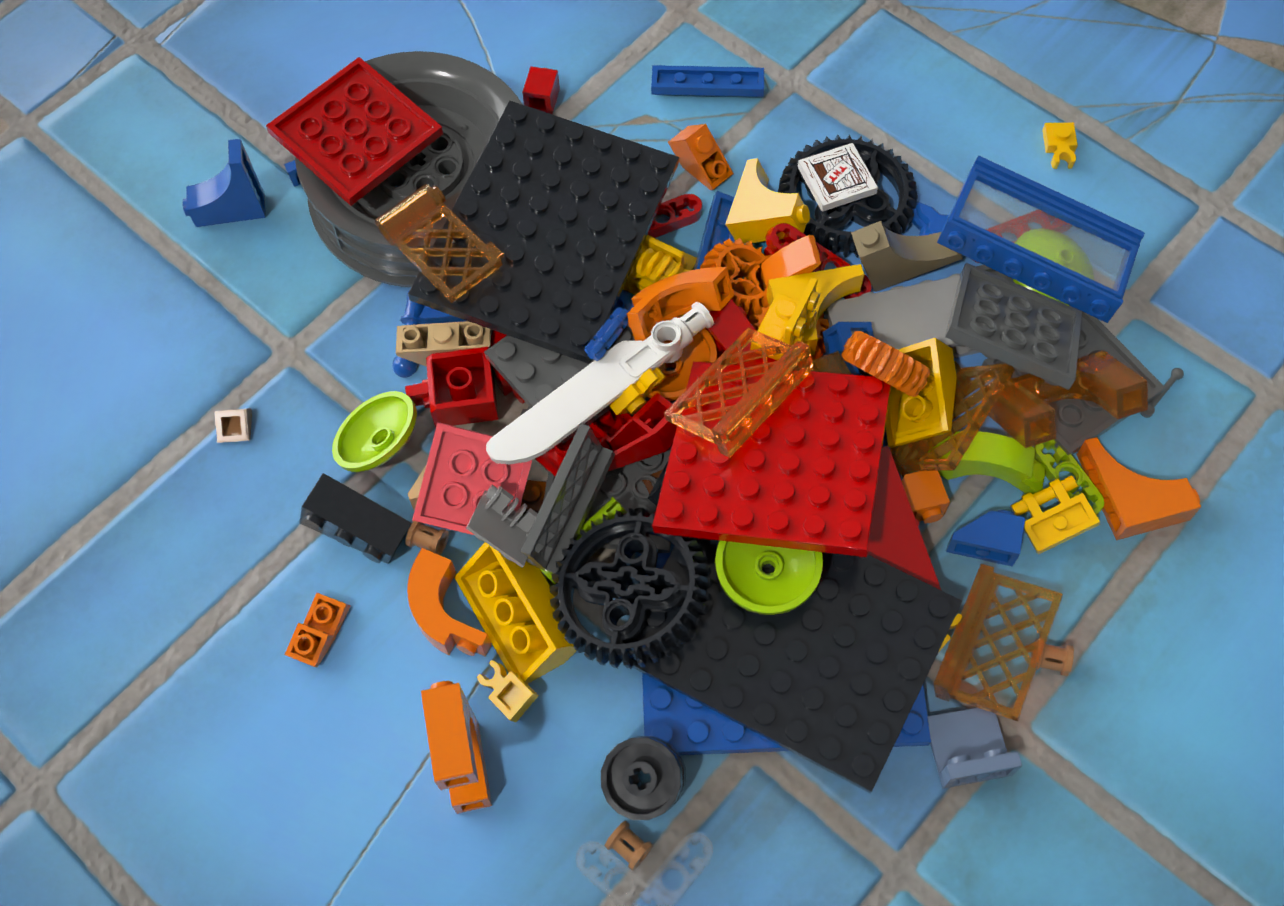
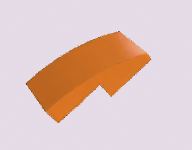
(793, 259)
(318, 631)

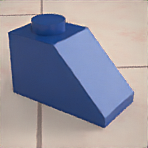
(990, 538)

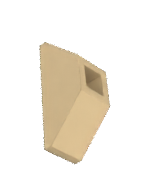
(422, 340)

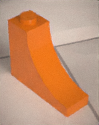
(1134, 501)

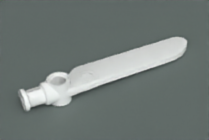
(594, 389)

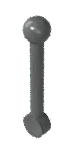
(1176, 374)

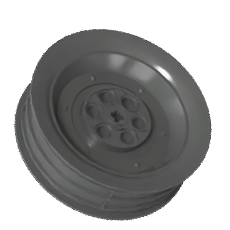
(467, 106)

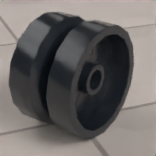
(622, 783)

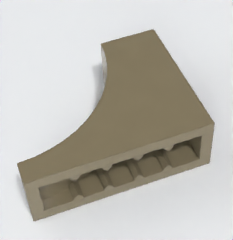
(897, 257)

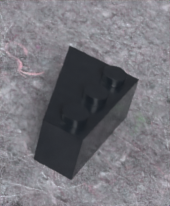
(353, 520)

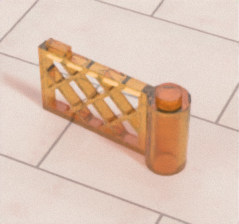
(415, 219)

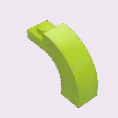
(1000, 458)

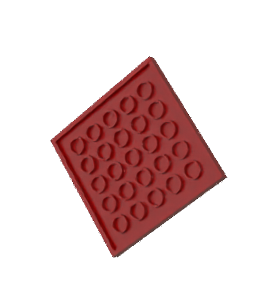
(795, 481)

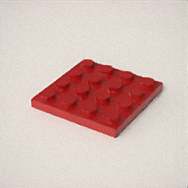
(354, 130)

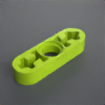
(1069, 464)

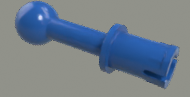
(401, 366)

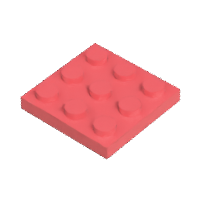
(458, 476)

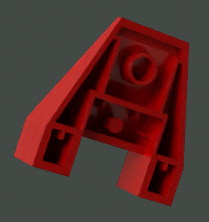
(626, 435)

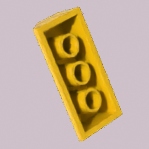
(514, 612)

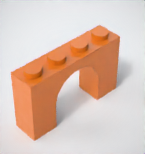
(455, 746)

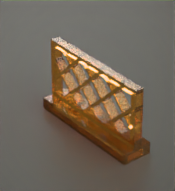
(758, 398)
(915, 455)
(966, 640)

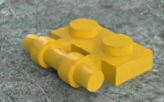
(1060, 522)

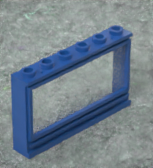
(1042, 239)

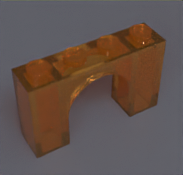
(1099, 378)

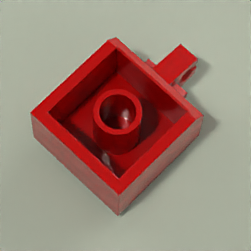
(457, 388)

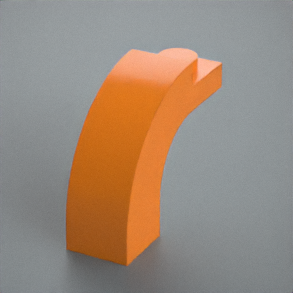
(675, 297)
(426, 591)

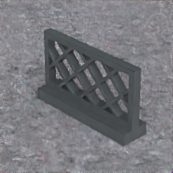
(568, 500)

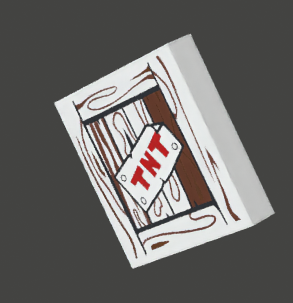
(837, 177)

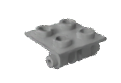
(501, 524)

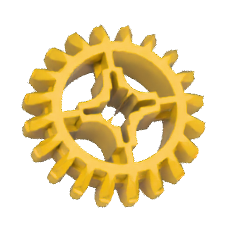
(651, 268)

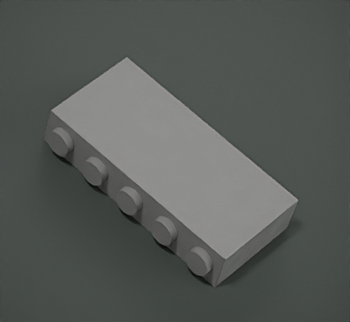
(903, 313)

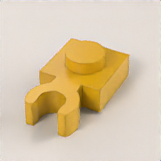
(1062, 141)
(633, 396)
(510, 691)

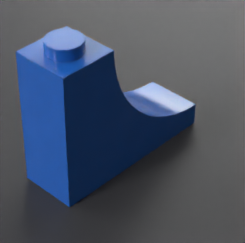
(228, 196)

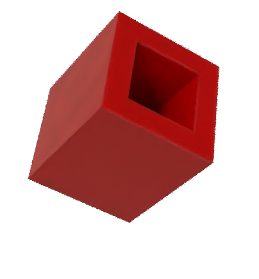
(541, 89)

